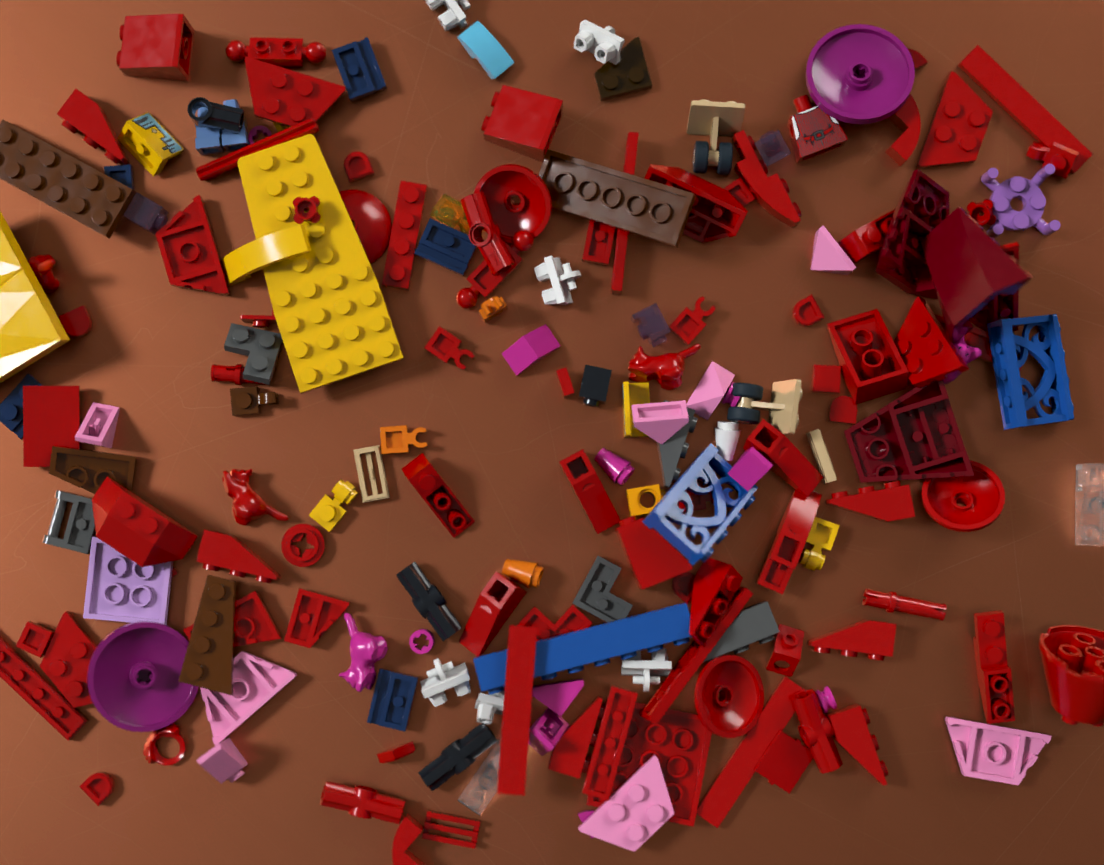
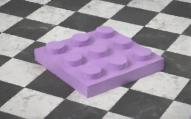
(124, 590)

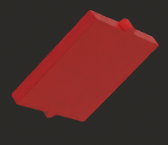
(784, 761)

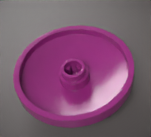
(860, 74)
(137, 677)

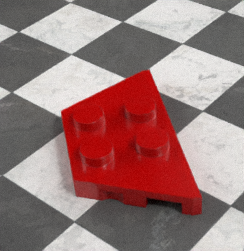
(288, 95)
(956, 126)
(191, 251)
(927, 347)
(68, 660)

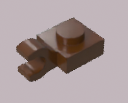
(248, 400)

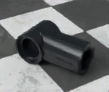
(218, 115)

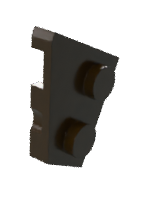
(627, 76)

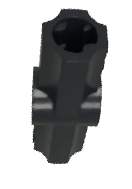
(429, 601)
(457, 756)

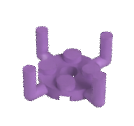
(1031, 196)

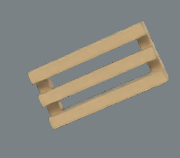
(367, 450)
(821, 456)

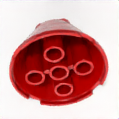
(1075, 672)

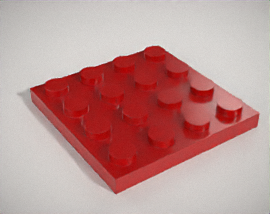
(682, 752)

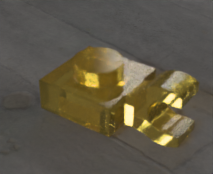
(450, 213)

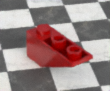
(90, 119)
(866, 239)
(785, 457)
(589, 491)
(437, 495)
(882, 505)
(231, 553)
(711, 594)
(491, 612)
(863, 636)
(854, 737)
(571, 749)

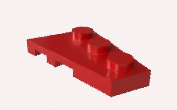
(251, 622)

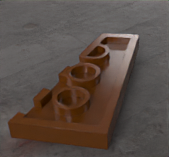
(210, 647)

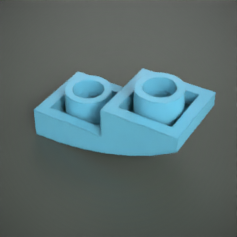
(486, 49)

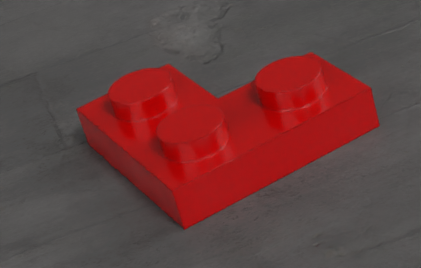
(570, 621)

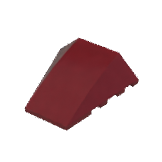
(918, 212)
(968, 270)
(910, 439)

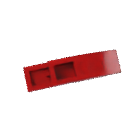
(768, 191)
(789, 541)
(992, 667)

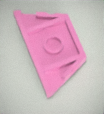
(253, 685)
(994, 750)
(633, 809)

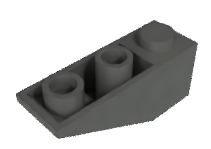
(674, 449)
(749, 626)

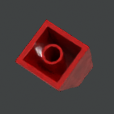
(156, 47)
(523, 121)
(649, 554)

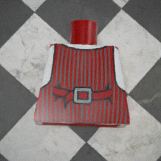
(813, 131)

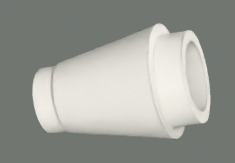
(726, 438)

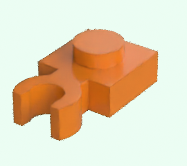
(492, 308)
(397, 439)

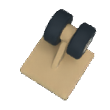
(714, 120)
(781, 409)

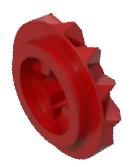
(293, 553)

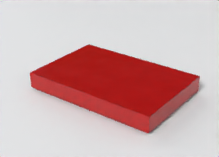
(49, 420)

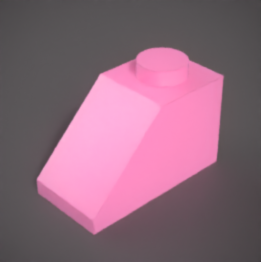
(223, 761)

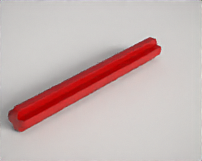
(230, 160)

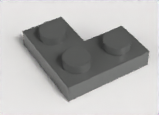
(260, 347)
(595, 594)

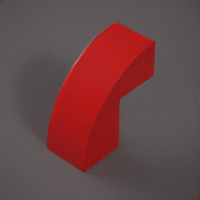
(909, 123)
(406, 833)

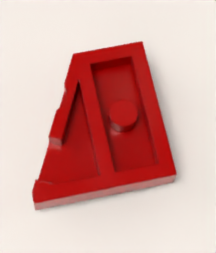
(312, 617)

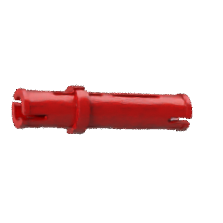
(893, 602)

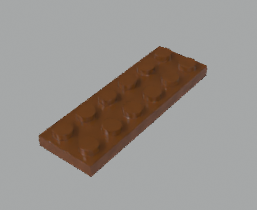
(62, 180)
(616, 198)

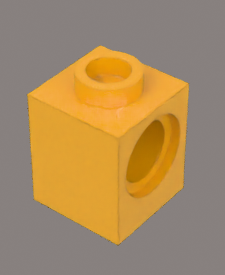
(633, 498)

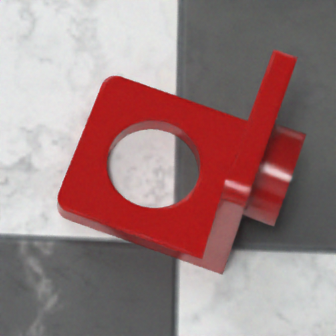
(259, 321)
(786, 648)

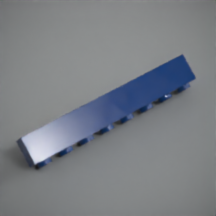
(593, 645)

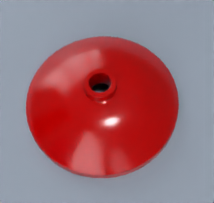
(516, 180)
(370, 220)
(979, 493)
(739, 699)

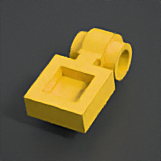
(328, 510)
(820, 537)

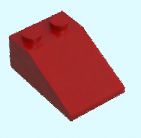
(867, 356)

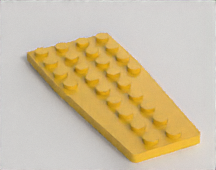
(330, 296)

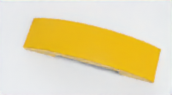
(265, 252)

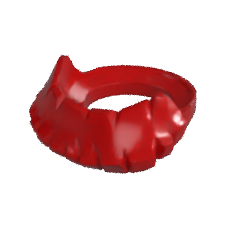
(151, 751)

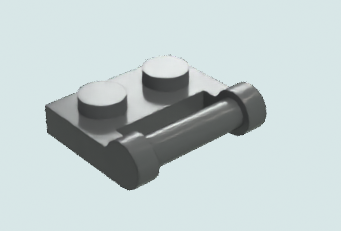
(80, 523)

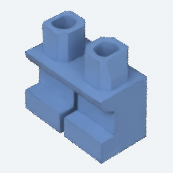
(214, 140)

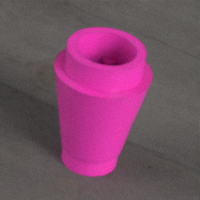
(614, 466)

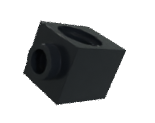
(594, 385)

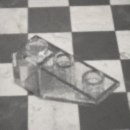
(1089, 504)
(483, 783)

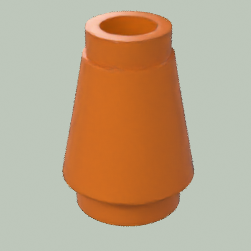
(524, 572)

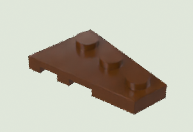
(90, 468)

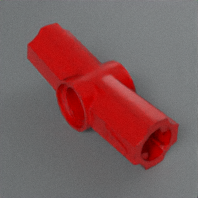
(493, 248)
(816, 731)
(362, 802)

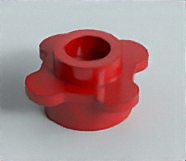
(302, 203)
(985, 206)

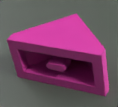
(530, 349)
(749, 468)
(558, 694)
(546, 731)

